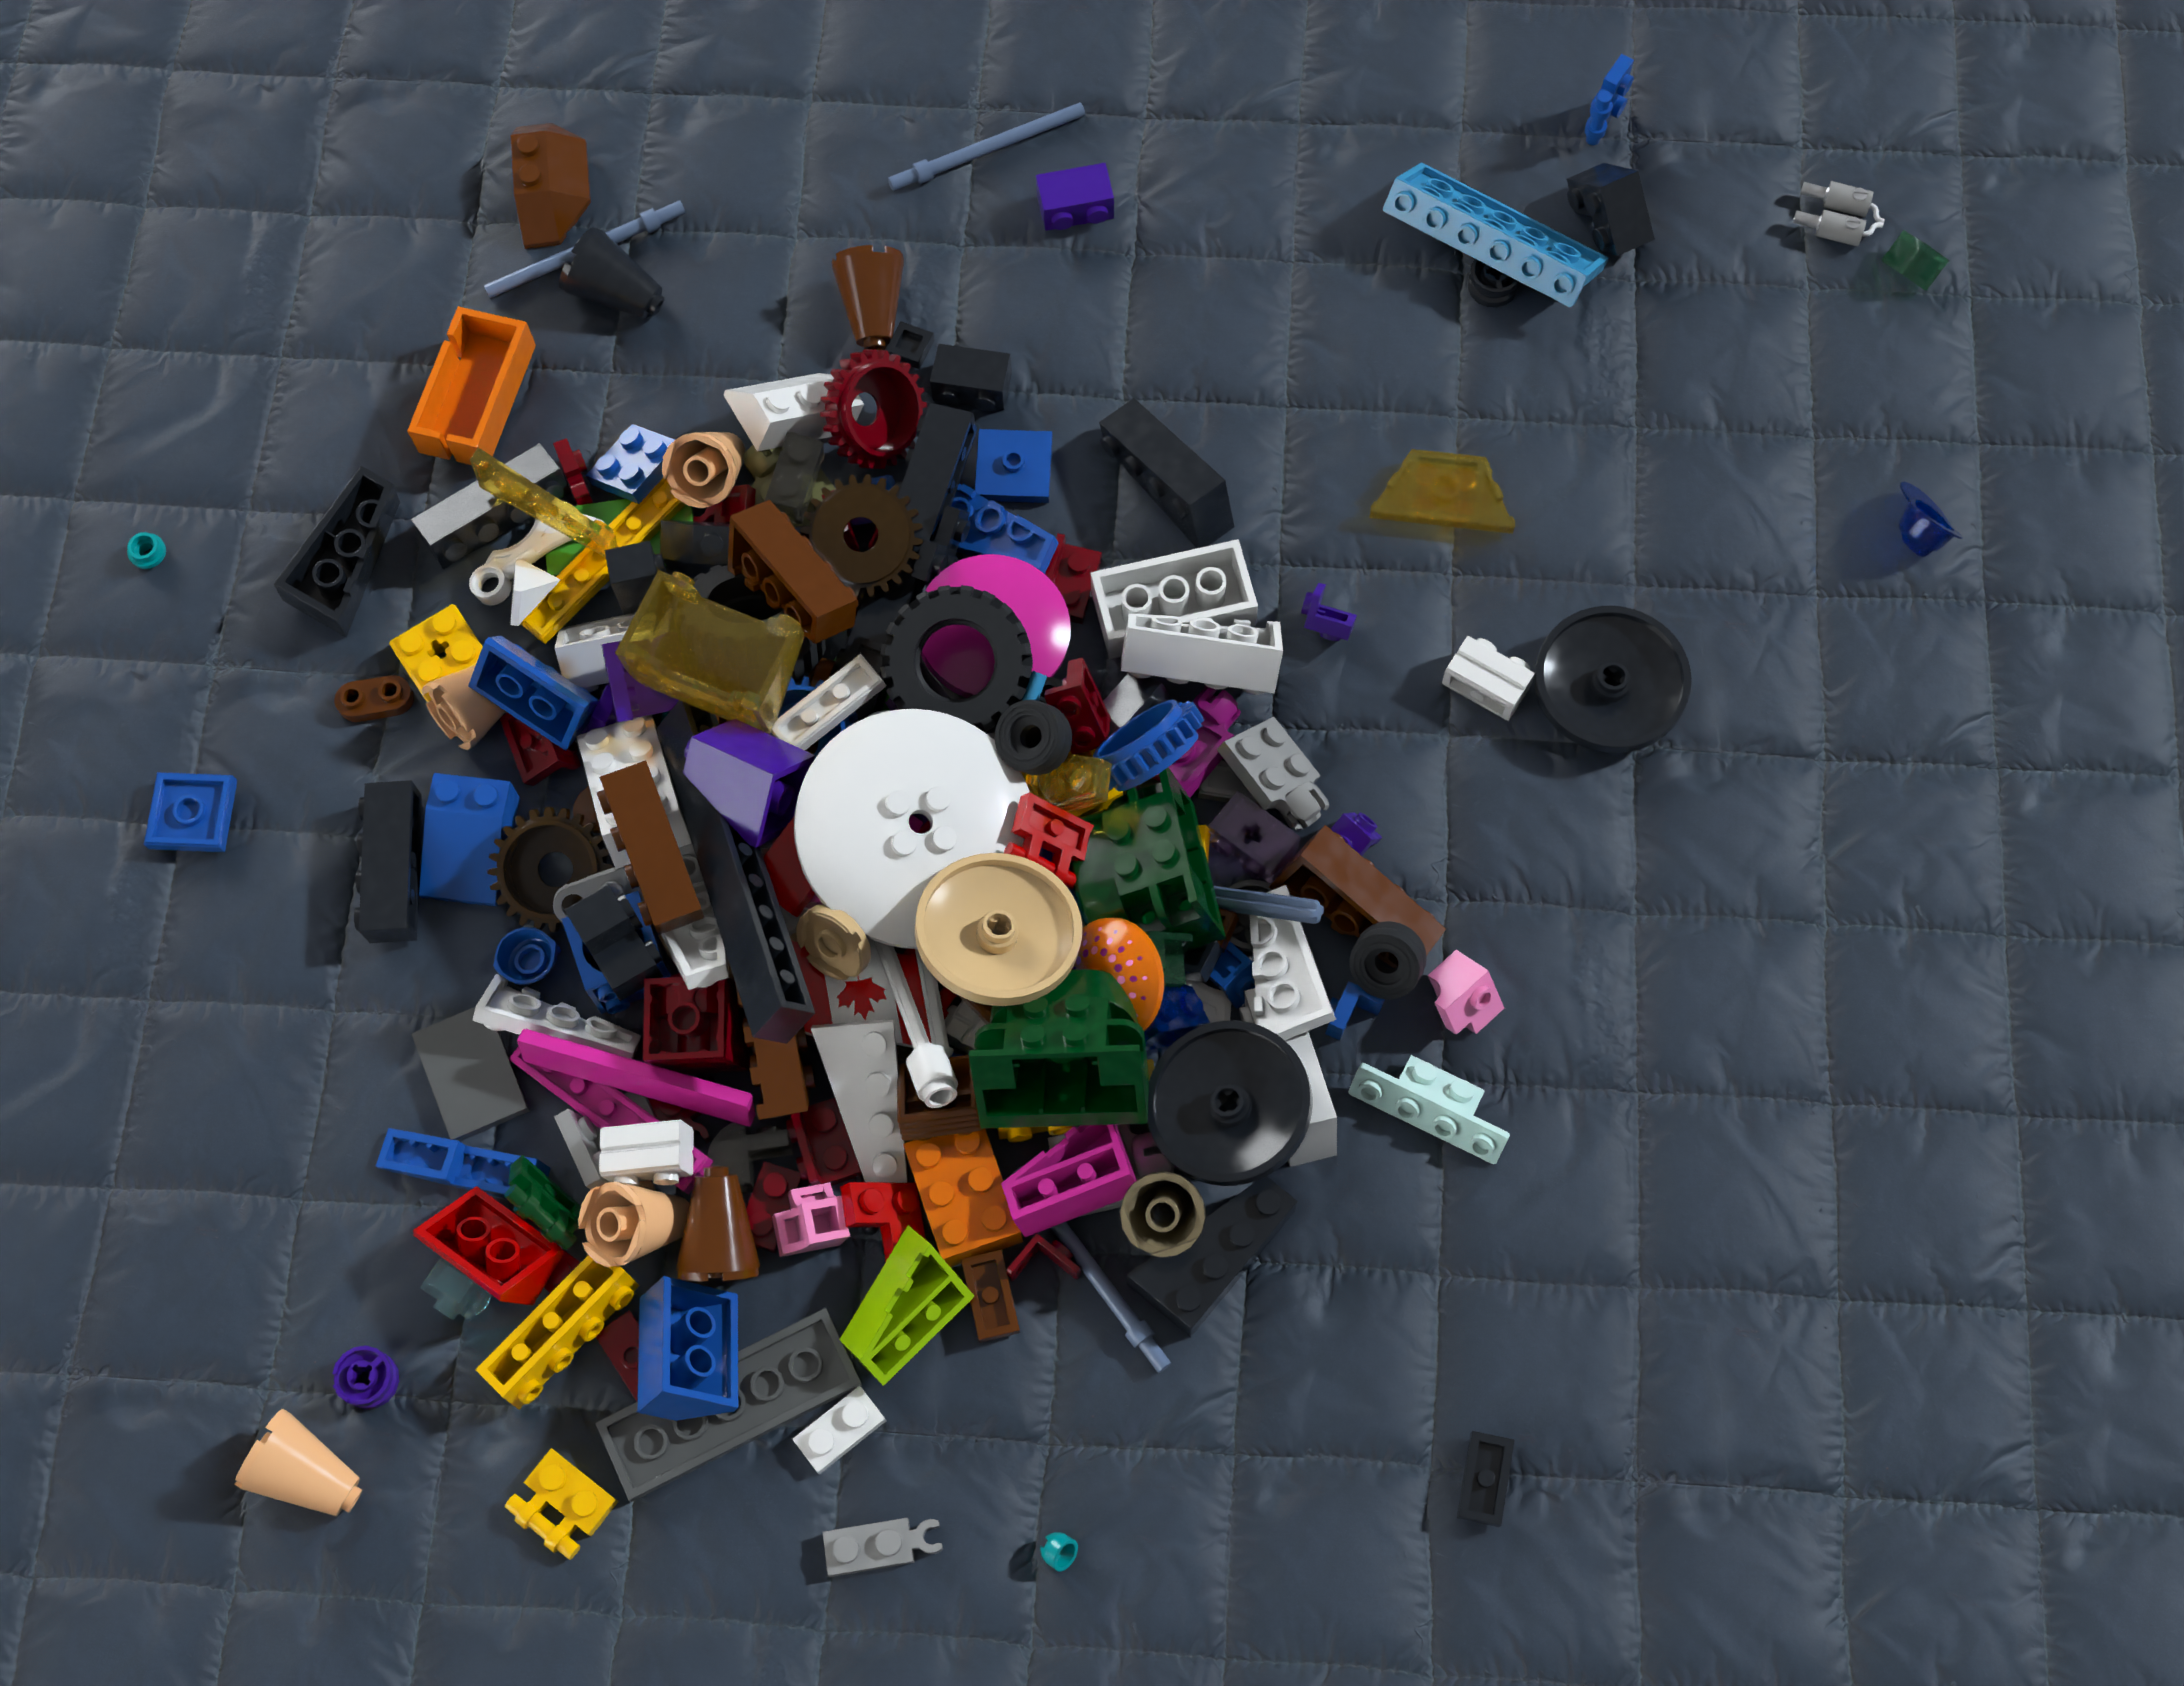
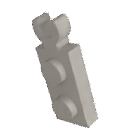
(876, 1546)

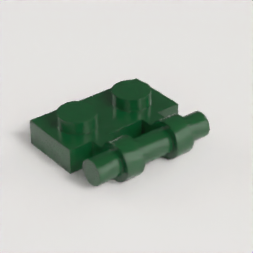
(543, 1202)

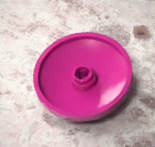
(963, 656)

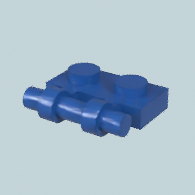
(1609, 100)

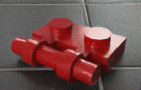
(1052, 829)

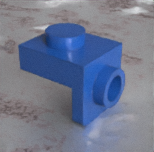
(1343, 1008)

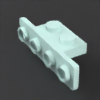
(1432, 1103)

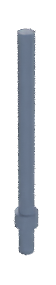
(924, 170)
(648, 221)
(1138, 1331)

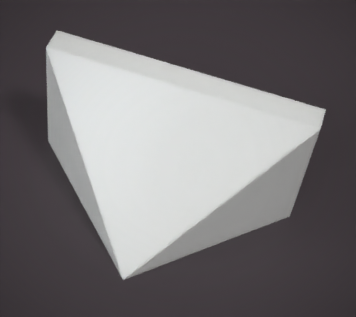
(529, 589)

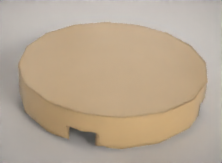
(834, 942)

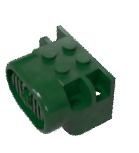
(1149, 865)
(1063, 1058)

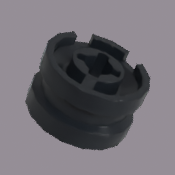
(1487, 289)

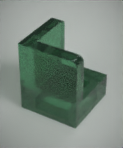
(1915, 260)
(1171, 950)

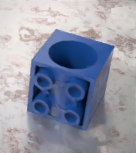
(594, 980)

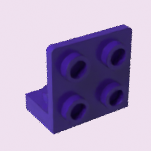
(628, 695)

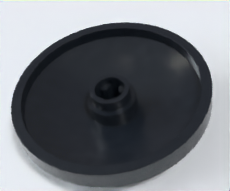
(1618, 648)
(1224, 1067)

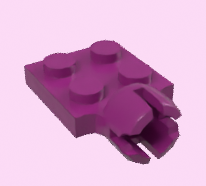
(1201, 759)

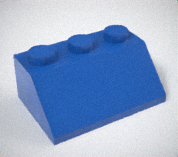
(532, 691)
(687, 1350)

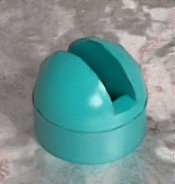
(1059, 1551)

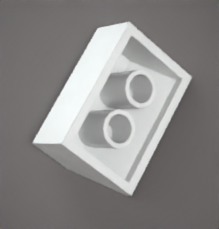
(782, 407)
(581, 653)

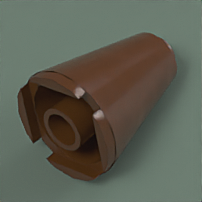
(870, 292)
(717, 1231)

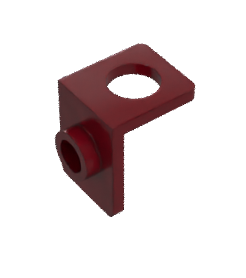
(1055, 1251)

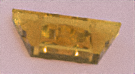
(1444, 492)

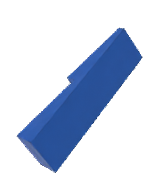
(448, 1162)

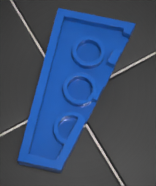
(1002, 533)

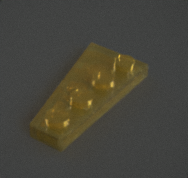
(533, 500)

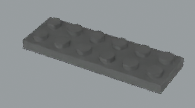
(776, 1384)

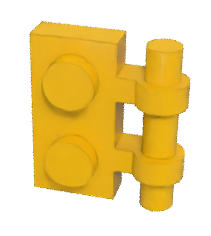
(569, 1492)

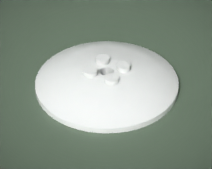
(859, 803)

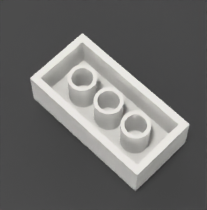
(1183, 584)
(621, 746)

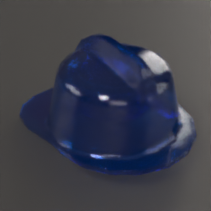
(1923, 523)

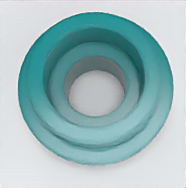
(142, 542)

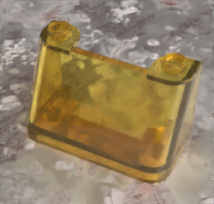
(710, 653)

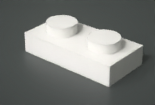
(839, 1429)

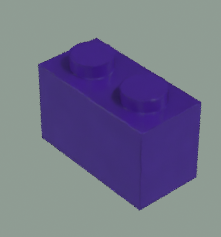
(1075, 196)

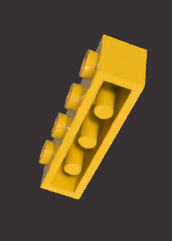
(556, 1330)

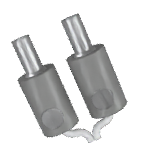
(1836, 225)

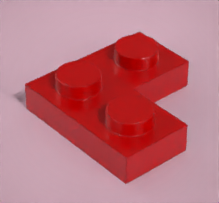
(885, 1206)

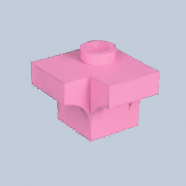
(1464, 993)
(813, 1221)

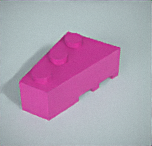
(1070, 1179)

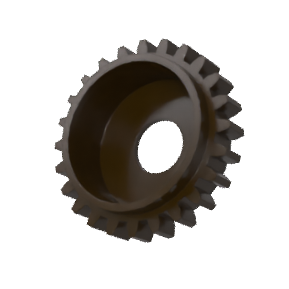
(895, 533)
(522, 853)

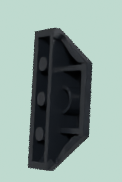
(695, 545)

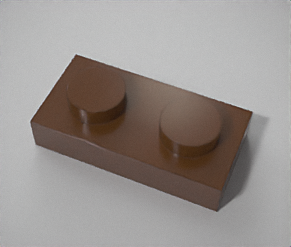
(993, 1299)

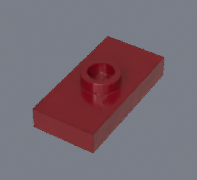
(621, 1345)

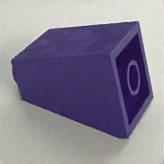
(747, 777)

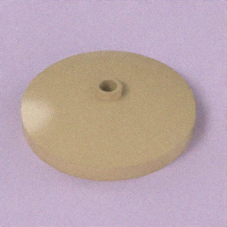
(998, 929)

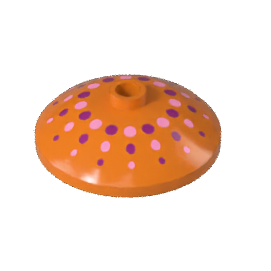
(1130, 958)

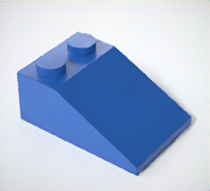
(459, 835)

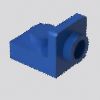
(1233, 975)

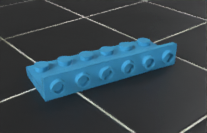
(1493, 233)

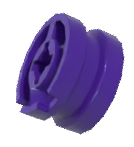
(382, 1374)

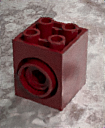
(693, 1027)

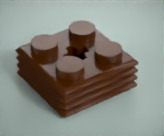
(923, 1122)

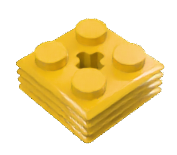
(423, 643)

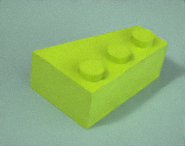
(904, 1307)

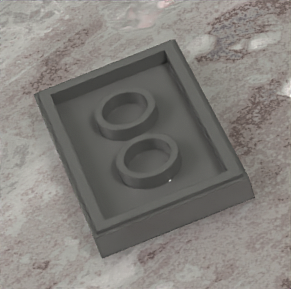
(469, 1075)

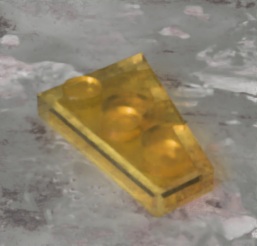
(1074, 784)

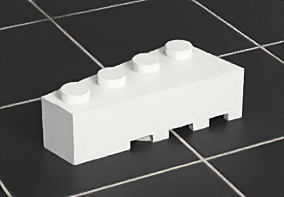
(1203, 652)
(1321, 1136)

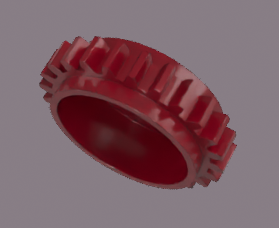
(897, 408)

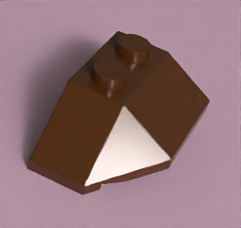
(549, 182)

